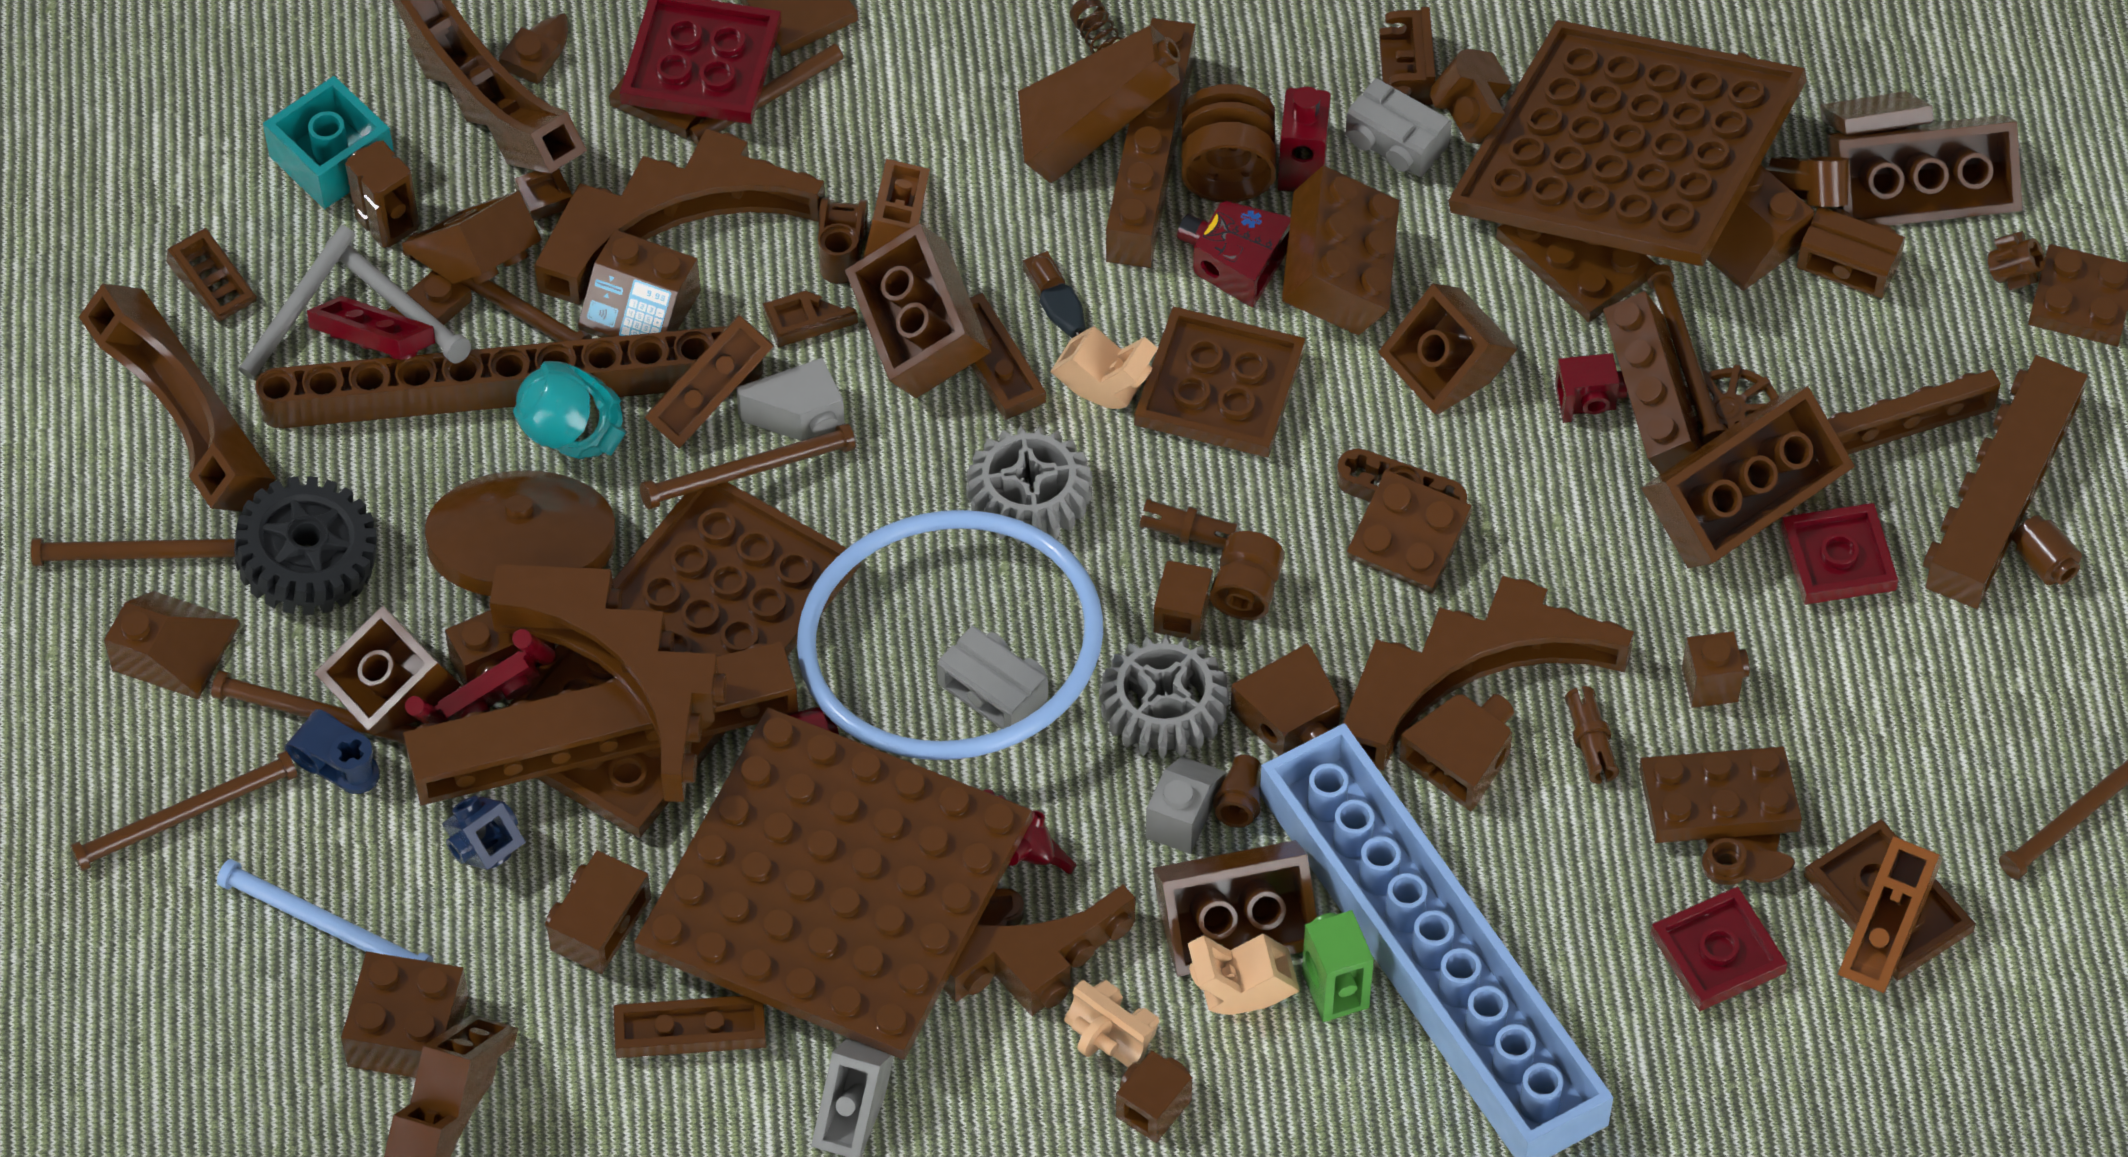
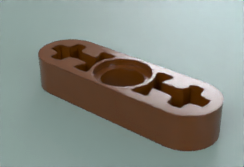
(1375, 464)

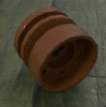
(1228, 143)

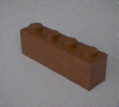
(1653, 380)

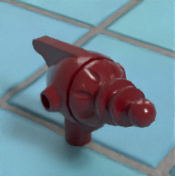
(1038, 846)

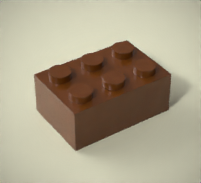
(1341, 250)
(918, 311)

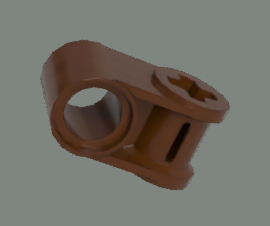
(840, 237)

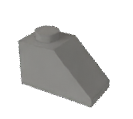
(793, 402)
(1182, 803)
(851, 1098)

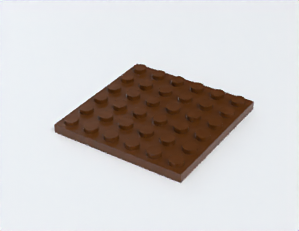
(1629, 142)
(834, 882)

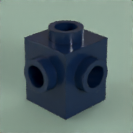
(496, 834)

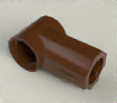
(1815, 179)

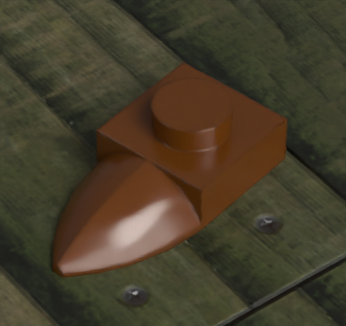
(536, 49)

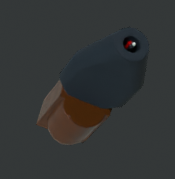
(1055, 296)

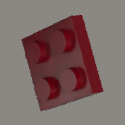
(1839, 553)
(1718, 948)

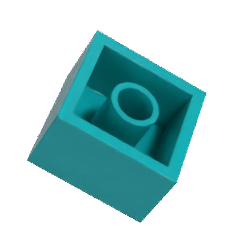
(319, 135)

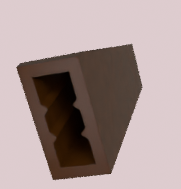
(1093, 100)

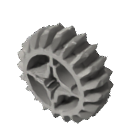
(1054, 471)
(1167, 712)

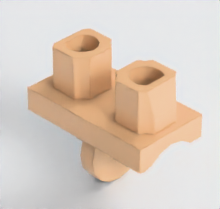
(1107, 1025)

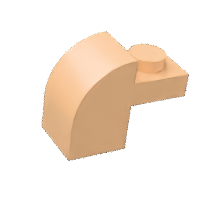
(1103, 371)
(1244, 977)

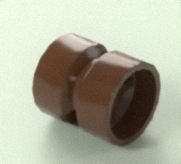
(1247, 575)

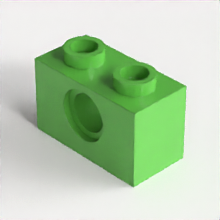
(1337, 965)

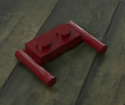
(505, 680)

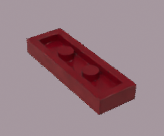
(371, 327)

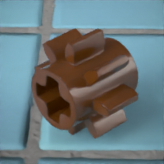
(2016, 260)

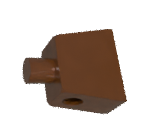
(1287, 701)
(1460, 746)

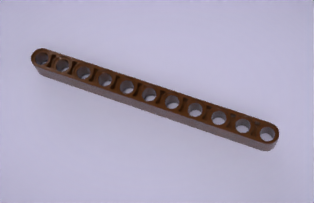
(487, 377)

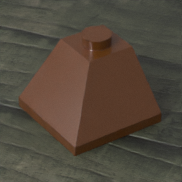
(169, 642)

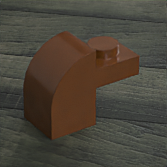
(1472, 92)

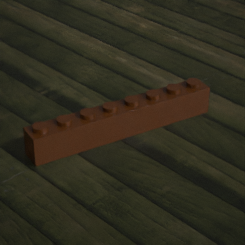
(580, 728)

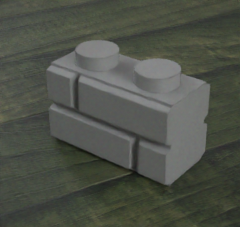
(1397, 128)
(992, 678)

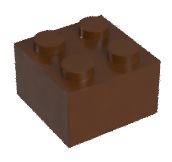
(399, 1010)

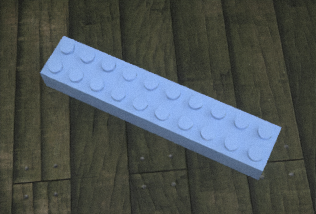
(1436, 946)

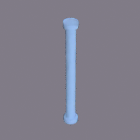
(233, 876)

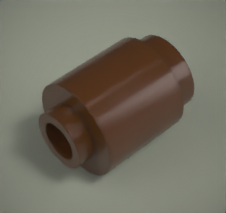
(2047, 550)

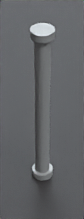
(454, 346)

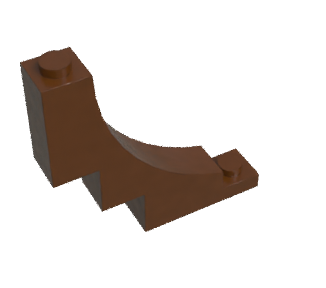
(448, 1087)

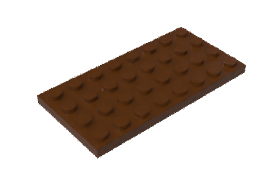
(726, 580)

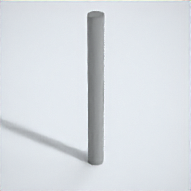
(297, 302)

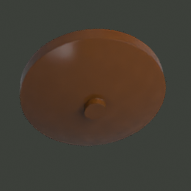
(517, 521)

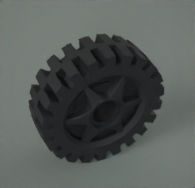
(282, 569)

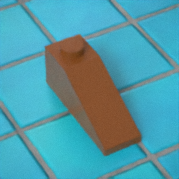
(897, 203)
(1890, 914)

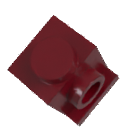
(1588, 385)

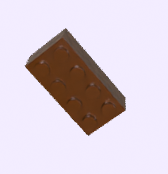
(1748, 477)

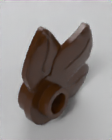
(1749, 859)

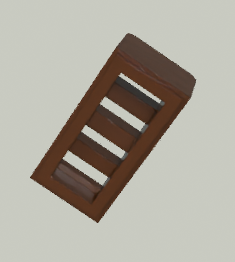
(204, 244)

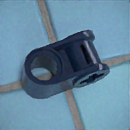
(334, 753)

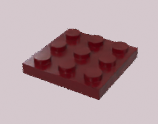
(701, 58)

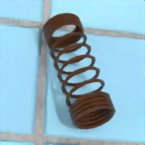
(1092, 21)

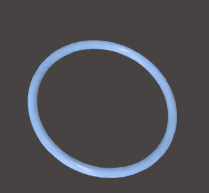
(971, 746)

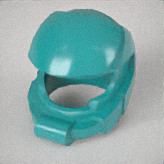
(556, 407)

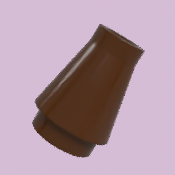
(1239, 794)

